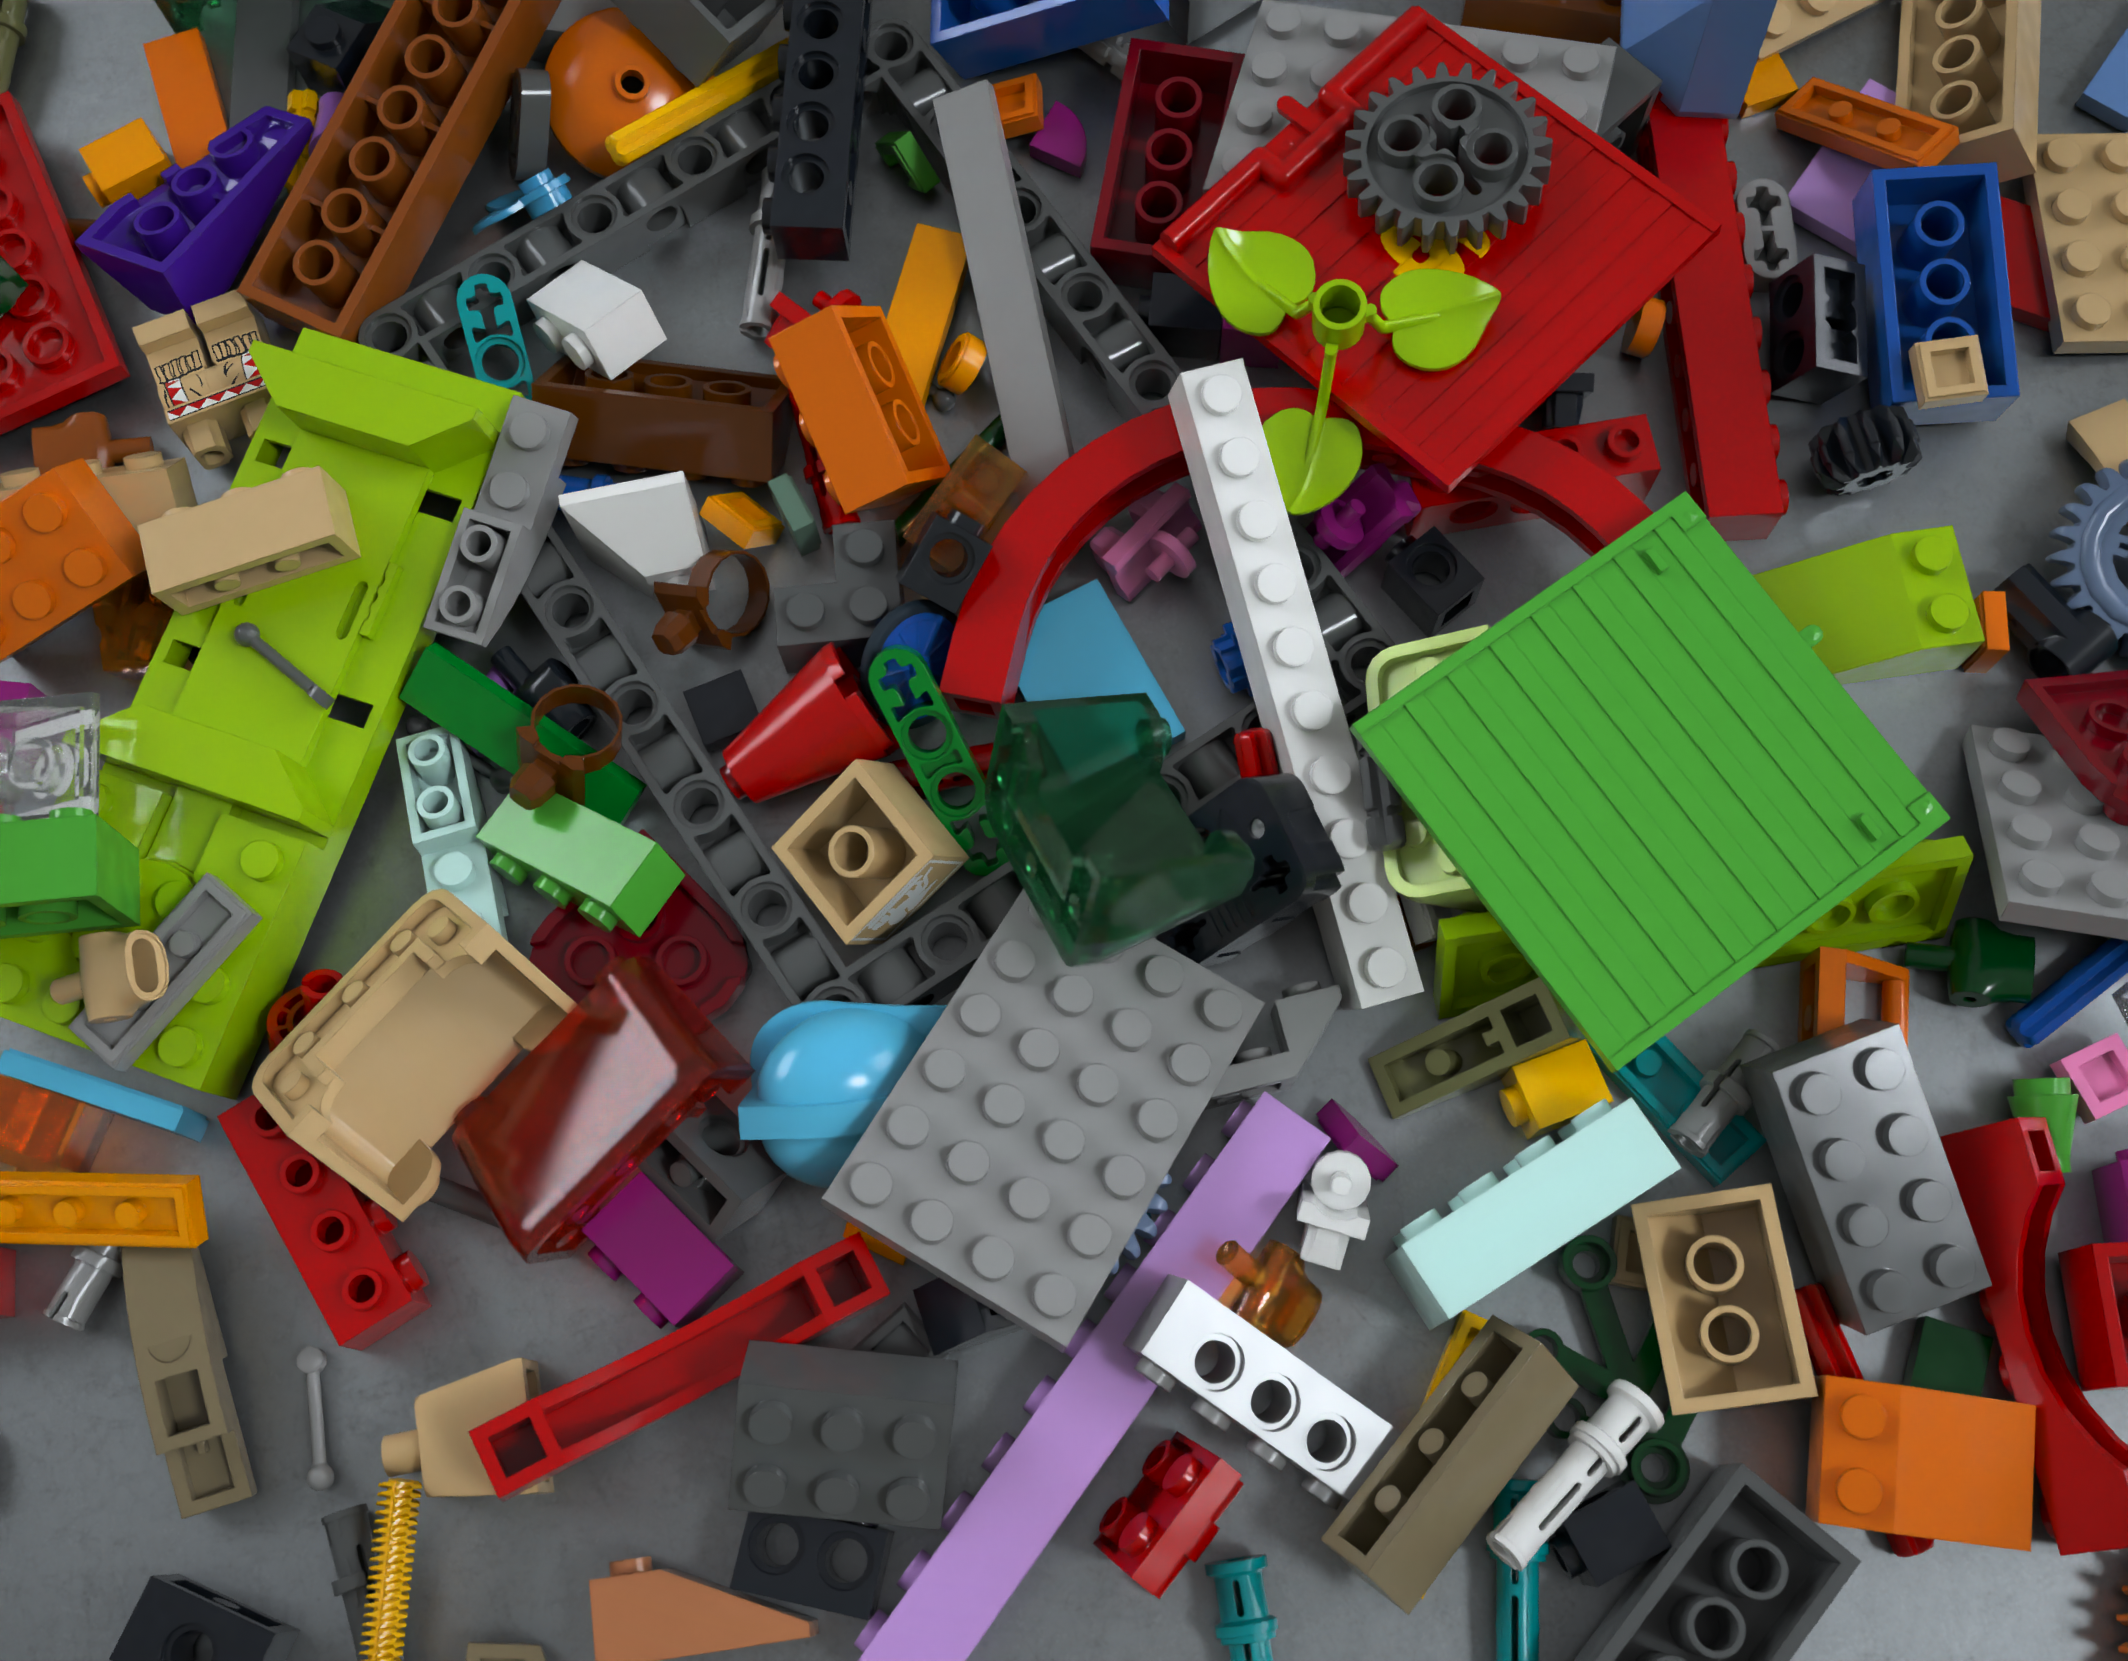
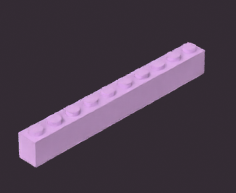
(1094, 1402)

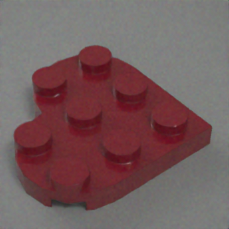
(2088, 728)
(687, 939)

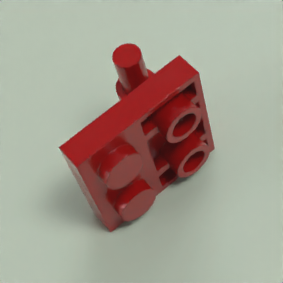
(1168, 1513)

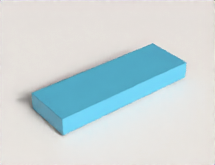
(104, 1094)

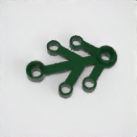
(1619, 1364)

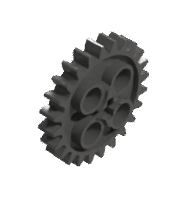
(1468, 127)

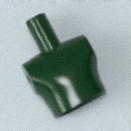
(1980, 963)

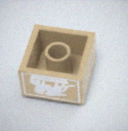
(869, 852)

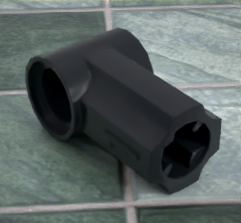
(2056, 636)

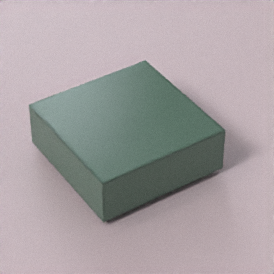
(795, 514)

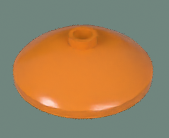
(588, 90)

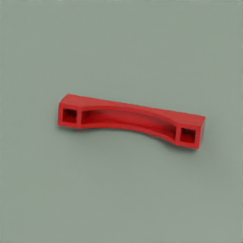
(2010, 1193)
(676, 1369)

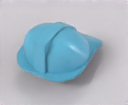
(824, 1079)

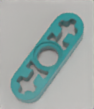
(504, 315)

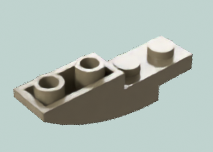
(184, 1377)

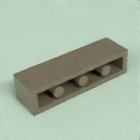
(1450, 1463)

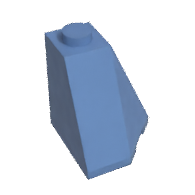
(1698, 50)

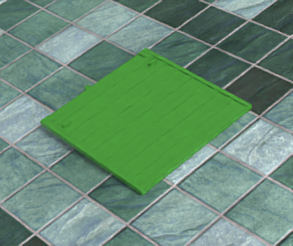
(1649, 779)

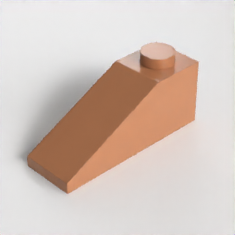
(678, 1614)

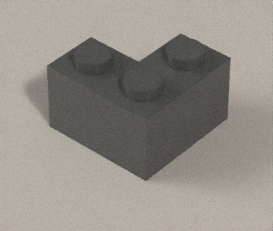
(845, 610)

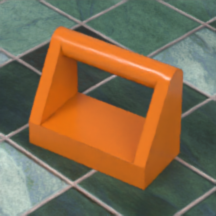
(1824, 989)

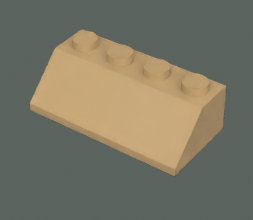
(1976, 71)

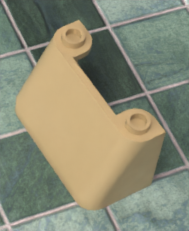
(406, 1048)

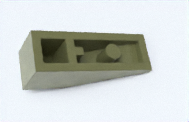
(1473, 1049)

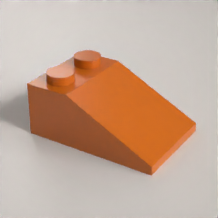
(1921, 1463)

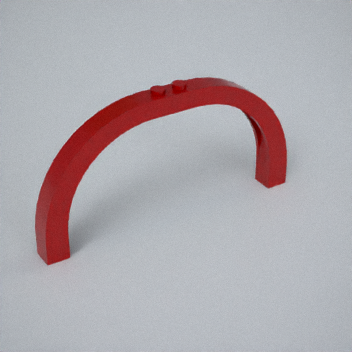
(1147, 454)

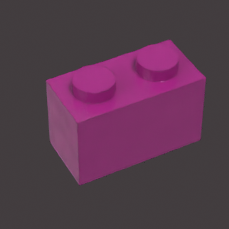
(660, 1254)

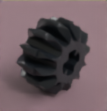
(1865, 450)

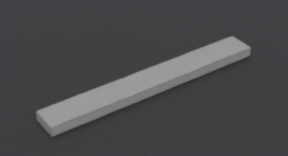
(1004, 281)

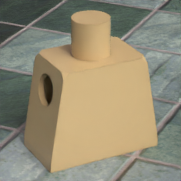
(442, 1440)

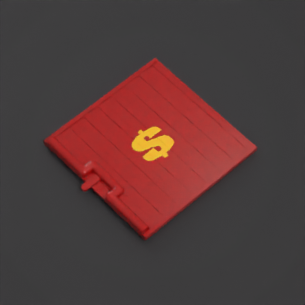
(1565, 276)

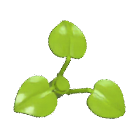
(1430, 311)

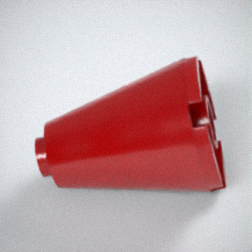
(807, 732)

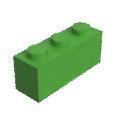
(582, 860)

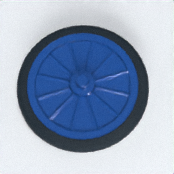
(924, 628)

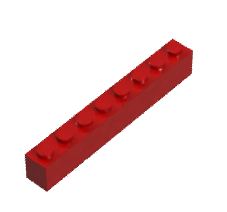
(1715, 339)

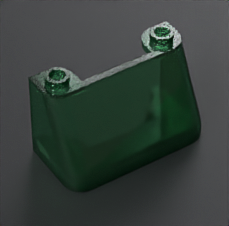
(1098, 827)

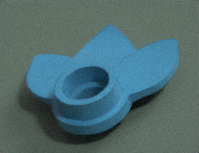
(536, 194)

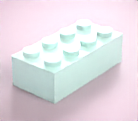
(1539, 1207)

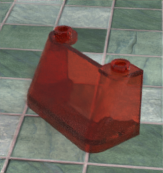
(592, 1106)

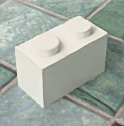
(595, 320)

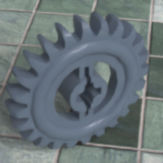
(2096, 551)

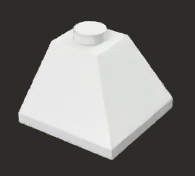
(640, 529)

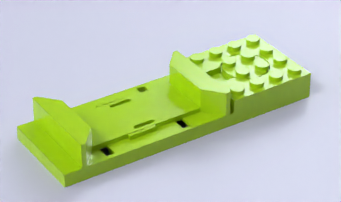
(236, 760)

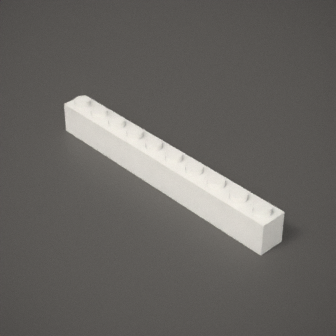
(1291, 671)

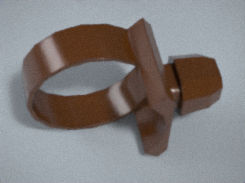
(686, 616)
(545, 772)

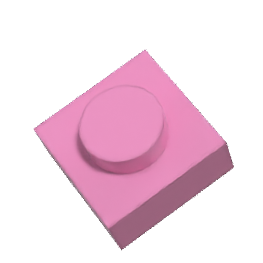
(2098, 1077)

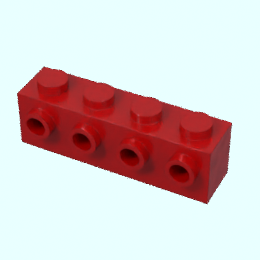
(331, 1232)

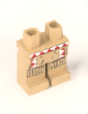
(208, 380)

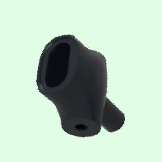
(531, 686)

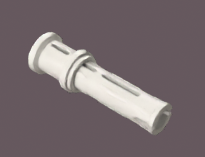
(1595, 1452)

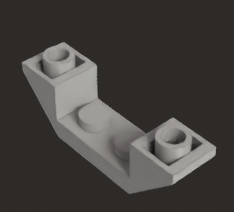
(1298, 1025)

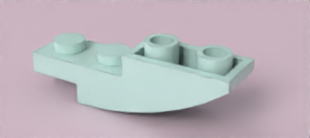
(444, 822)

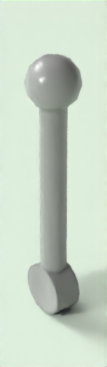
(313, 1361)

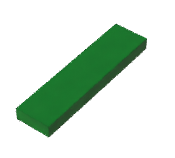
(487, 720)

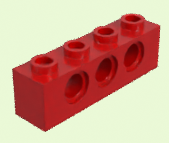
(1616, 445)

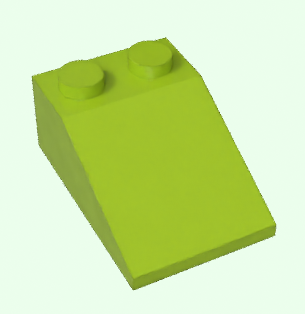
(1883, 605)

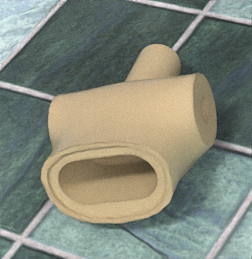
(115, 975)

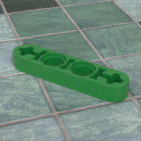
(936, 763)

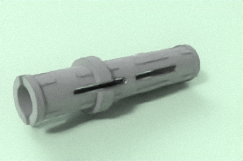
(757, 313)

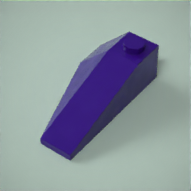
(202, 222)

